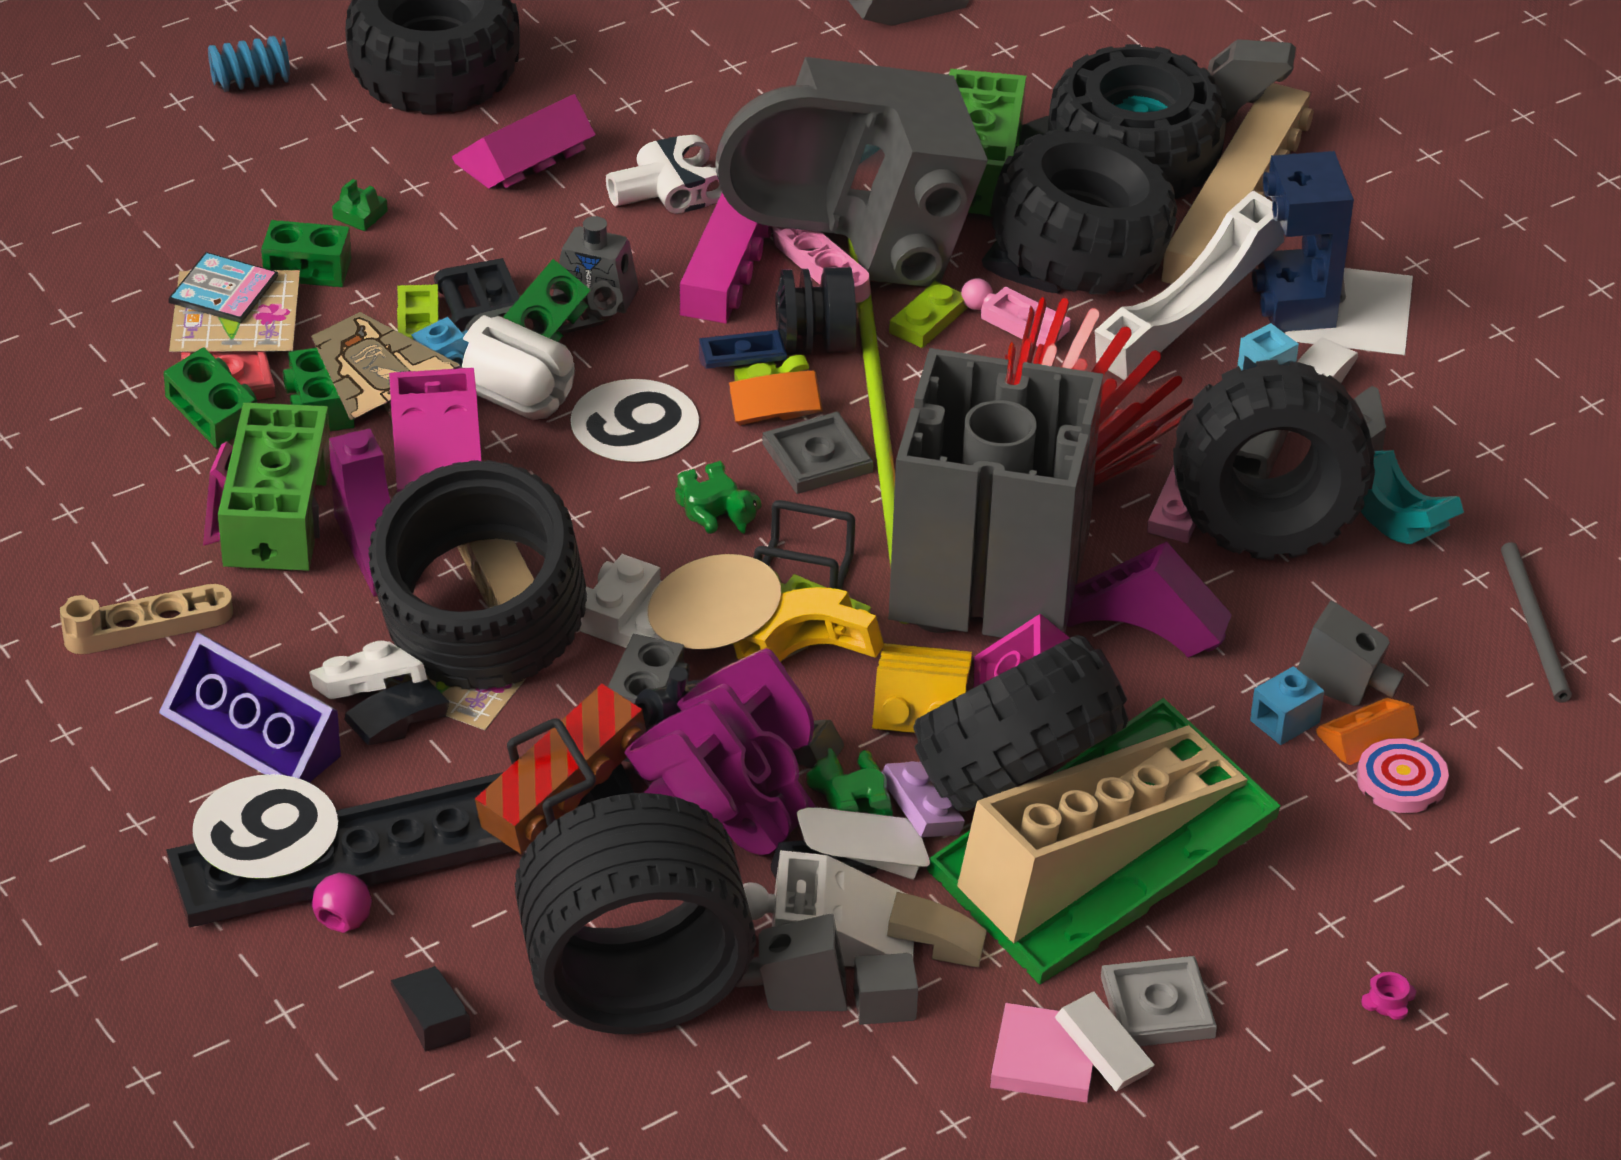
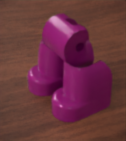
(736, 750)

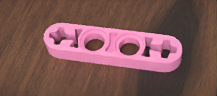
(825, 255)

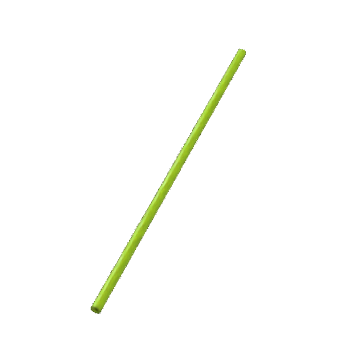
(877, 409)

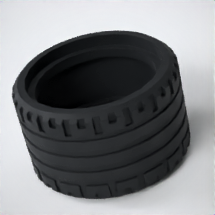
(465, 506)
(645, 972)

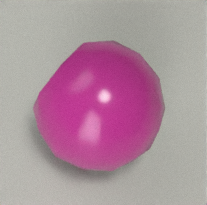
(341, 902)

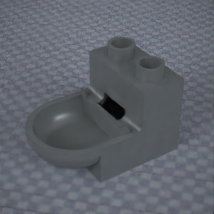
(799, 147)

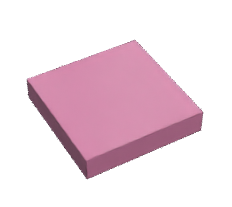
(1039, 1056)

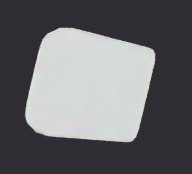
(862, 836)

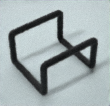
(837, 575)
(576, 754)

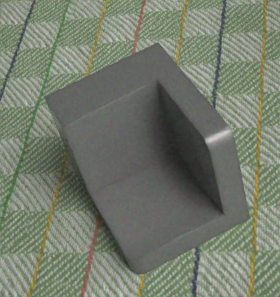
(885, 988)

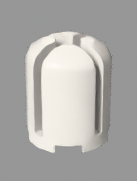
(518, 367)

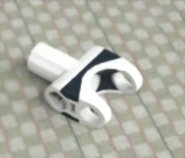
(667, 175)

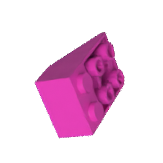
(433, 421)

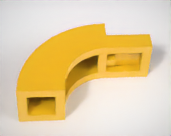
(814, 618)

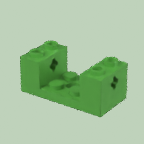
(997, 114)
(272, 484)

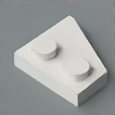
(365, 670)

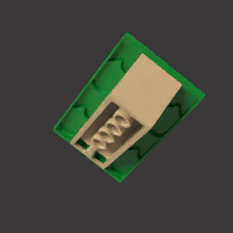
(1101, 839)

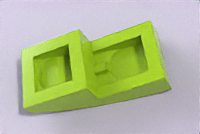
(416, 307)

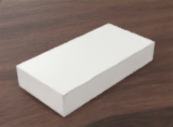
(1104, 1041)

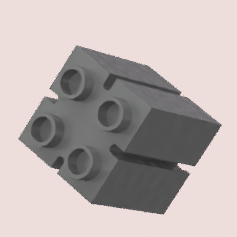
(993, 494)

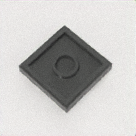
(817, 452)

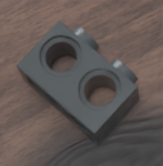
(646, 665)

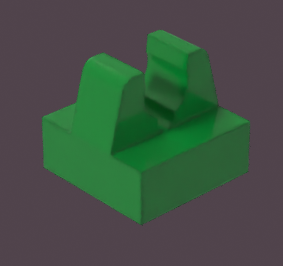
(359, 206)

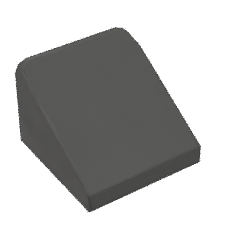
(824, 737)

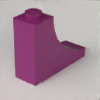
(358, 491)
(1158, 595)

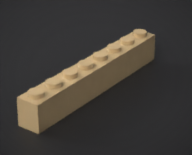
(1268, 129)

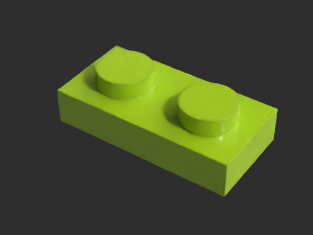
(927, 314)

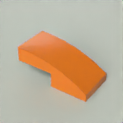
(775, 395)

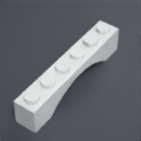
(1237, 247)

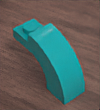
(1401, 509)

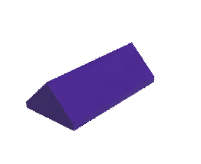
(252, 713)

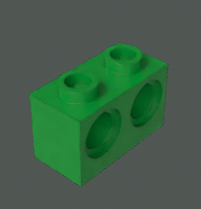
(314, 249)
(538, 304)
(314, 387)
(207, 395)

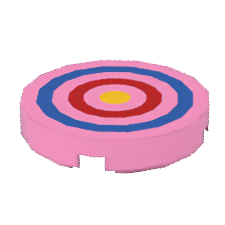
(1402, 775)

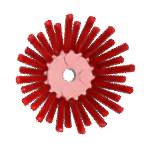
(1117, 457)

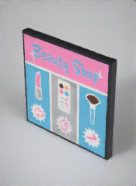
(223, 287)

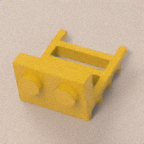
(916, 682)

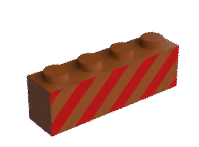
(602, 731)

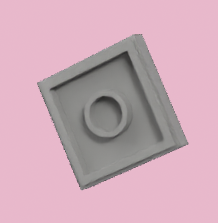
(1159, 1000)

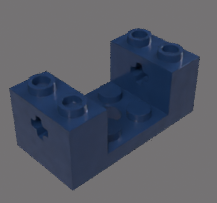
(1312, 201)

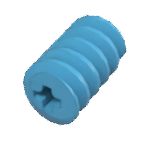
(249, 63)

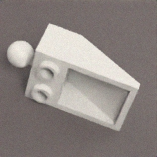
(821, 885)

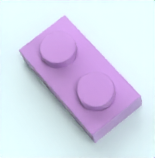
(921, 801)

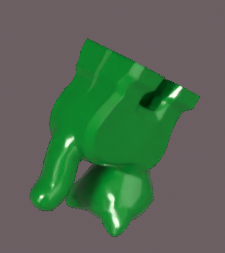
(715, 497)
(854, 792)

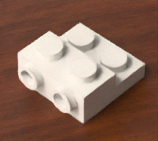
(621, 601)

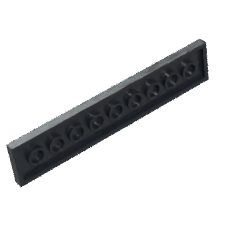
(371, 842)

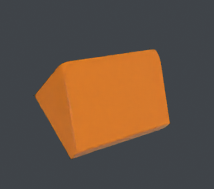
(1360, 729)

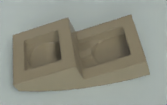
(925, 921)

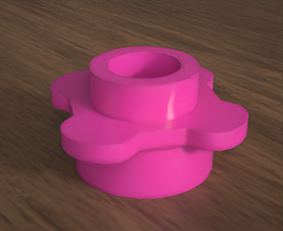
(1389, 995)

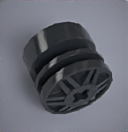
(817, 310)

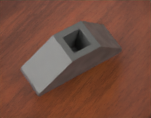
(1248, 69)

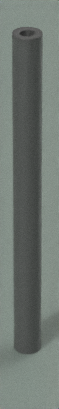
(1536, 622)

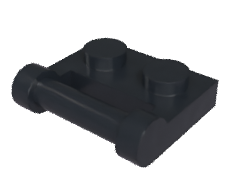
(489, 286)

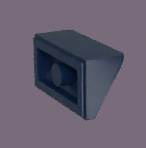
(741, 349)

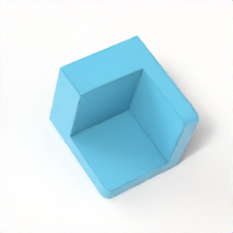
(1266, 344)

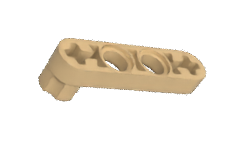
(84, 618)

